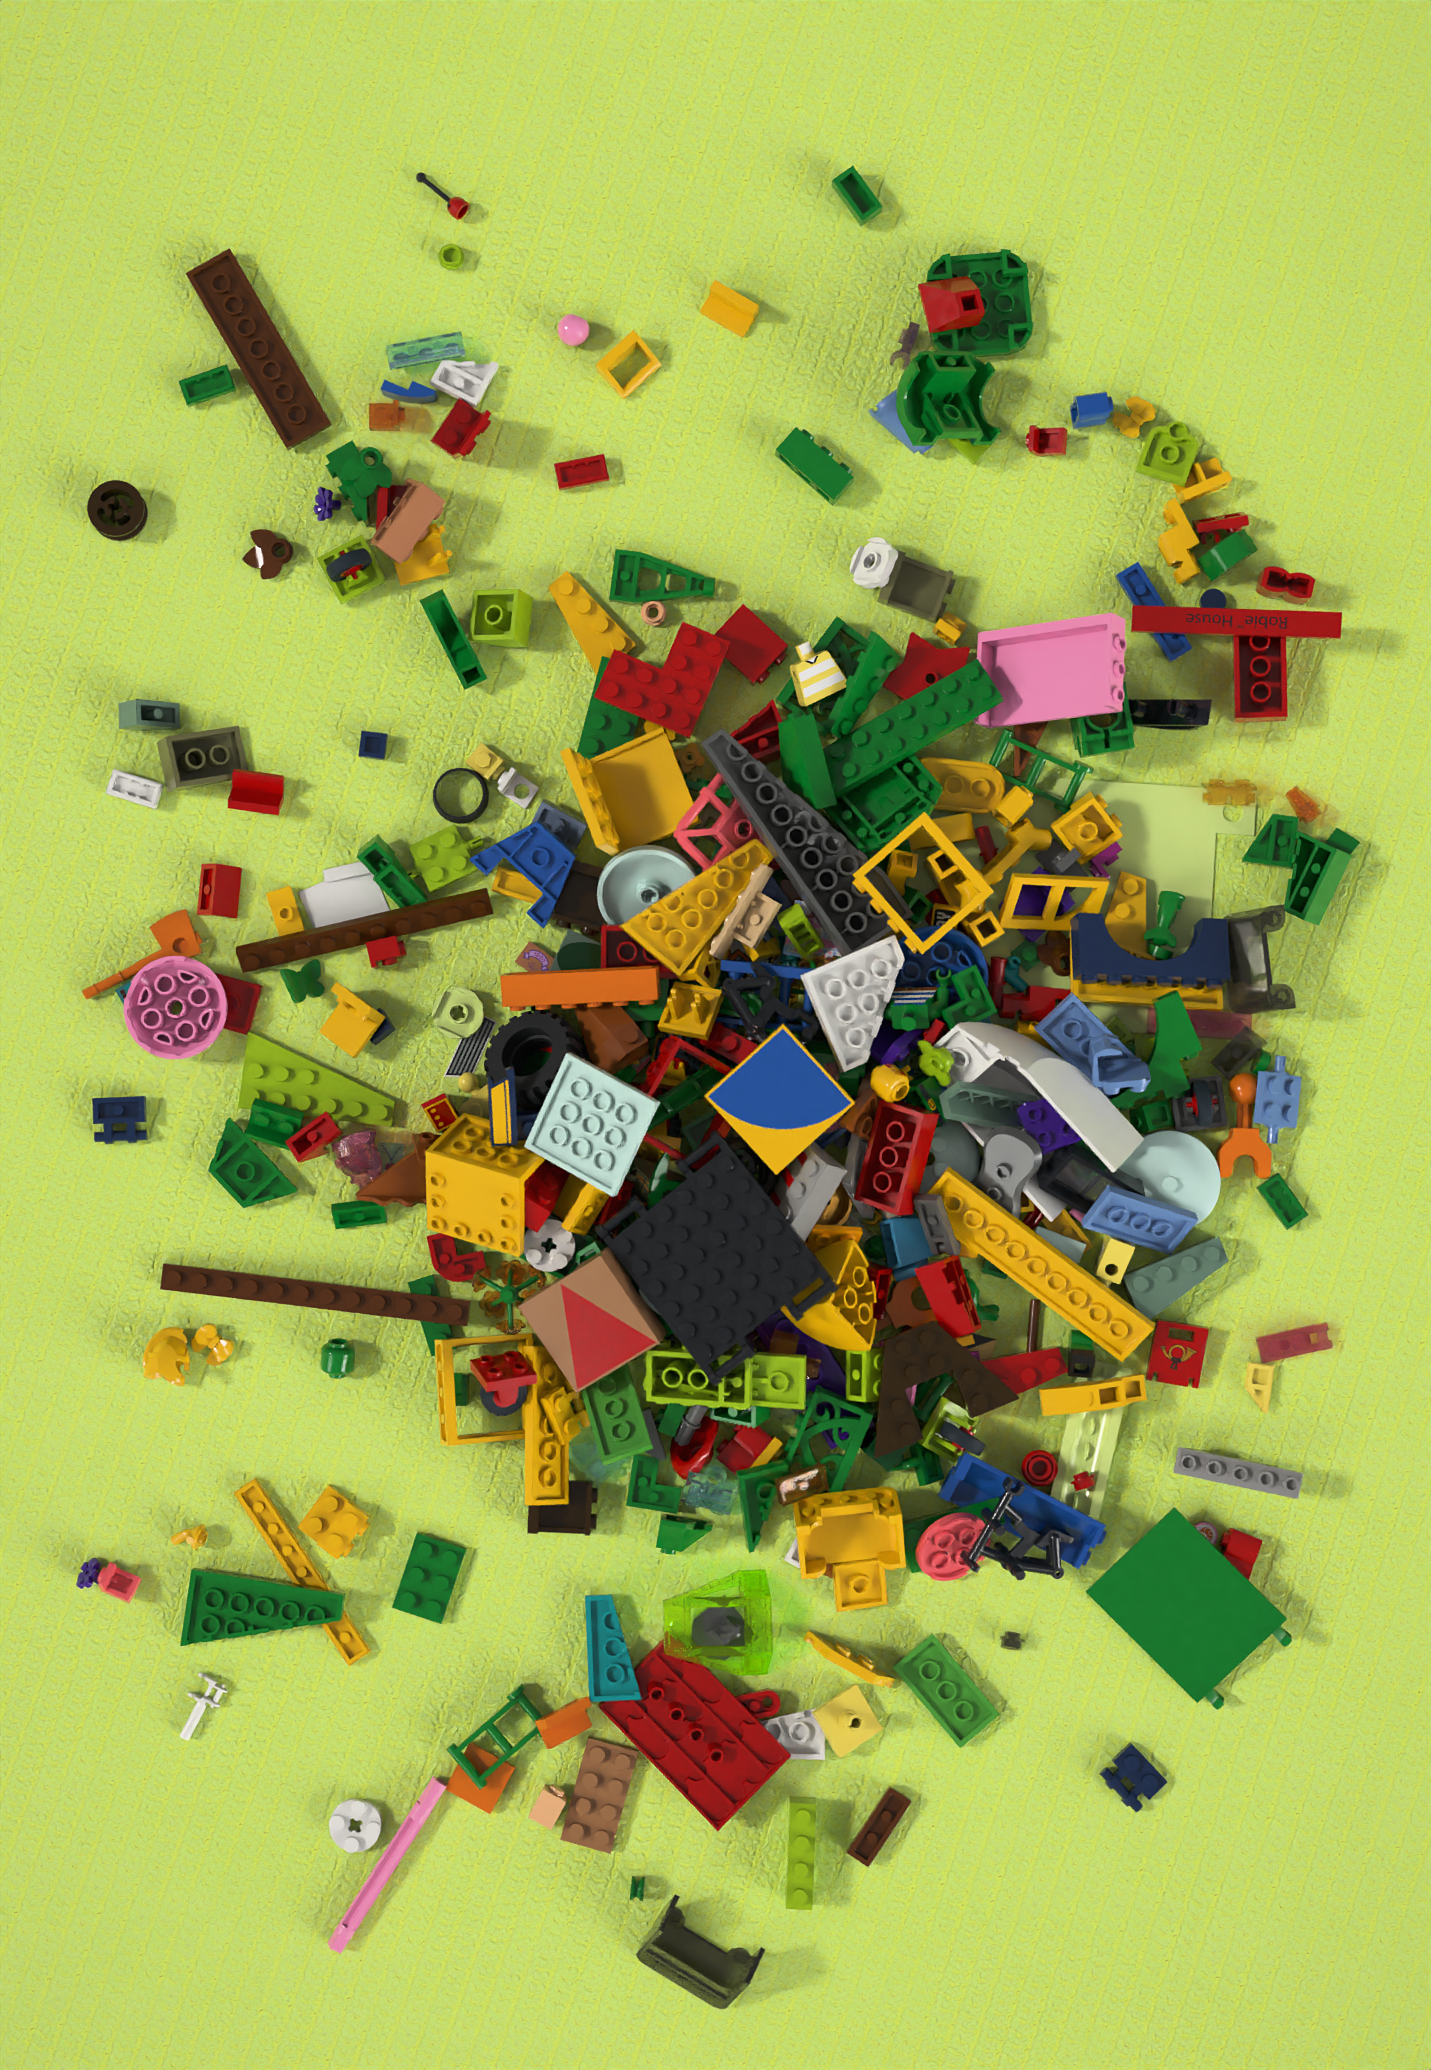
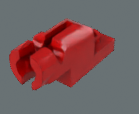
(1034, 1005)

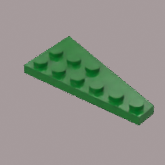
(239, 1606)

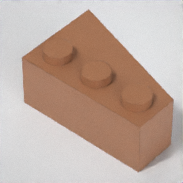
(408, 521)

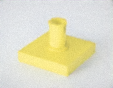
(847, 1720)

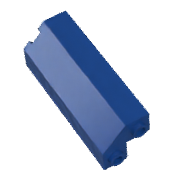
(977, 1481)

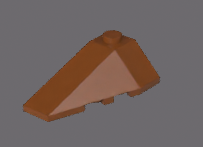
(610, 1036)

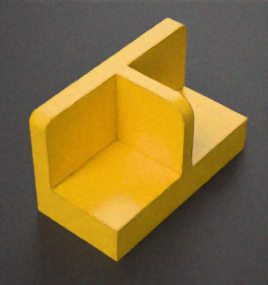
(1202, 480)

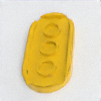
(966, 784)

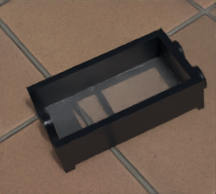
(1081, 1177)

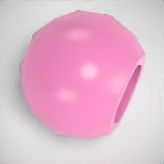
(573, 330)

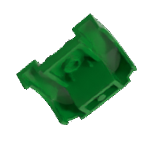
(943, 398)

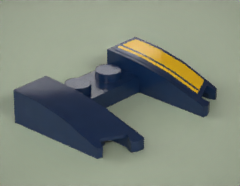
(504, 1122)

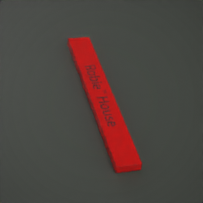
(1236, 622)

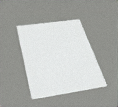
(343, 900)

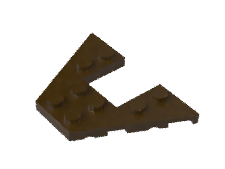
(920, 1356)

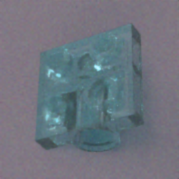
(716, 1497)

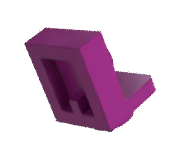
(1107, 857)

